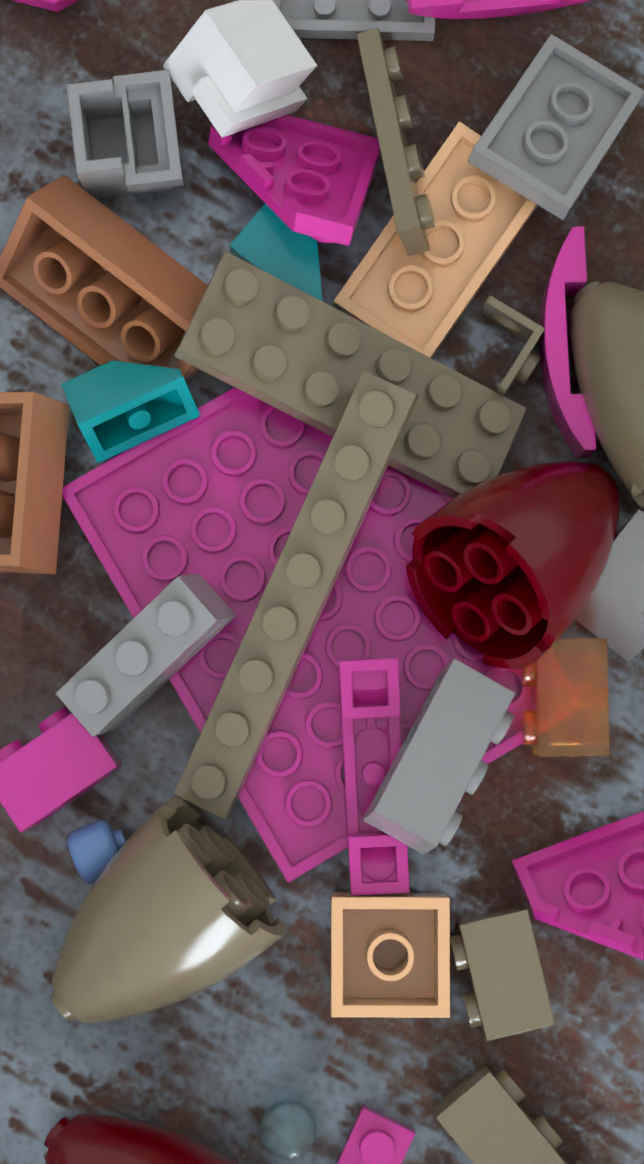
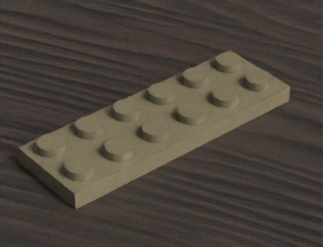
(310, 358)

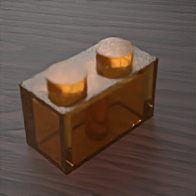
(568, 700)

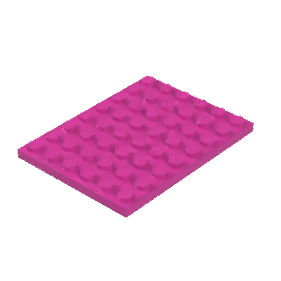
(222, 505)

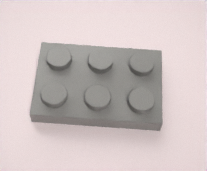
(556, 126)

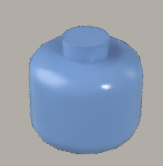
(93, 848)

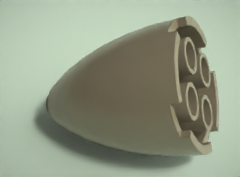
(610, 373)
(163, 921)

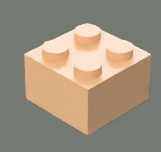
(390, 955)

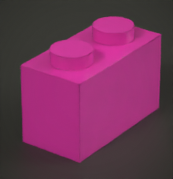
(52, 769)

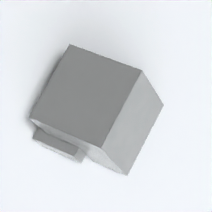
(125, 134)
(618, 600)

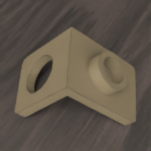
(522, 328)

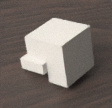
(241, 65)

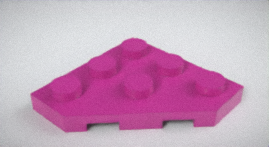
(304, 172)
(591, 885)

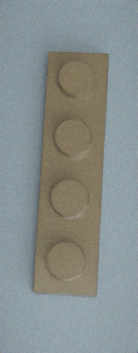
(400, 161)

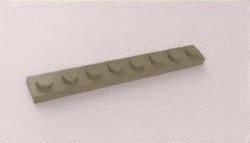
(296, 594)

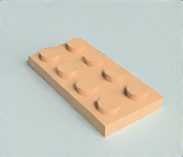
(426, 293)

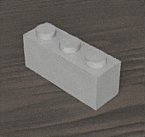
(145, 654)
(441, 758)

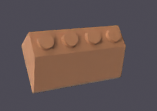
(98, 279)

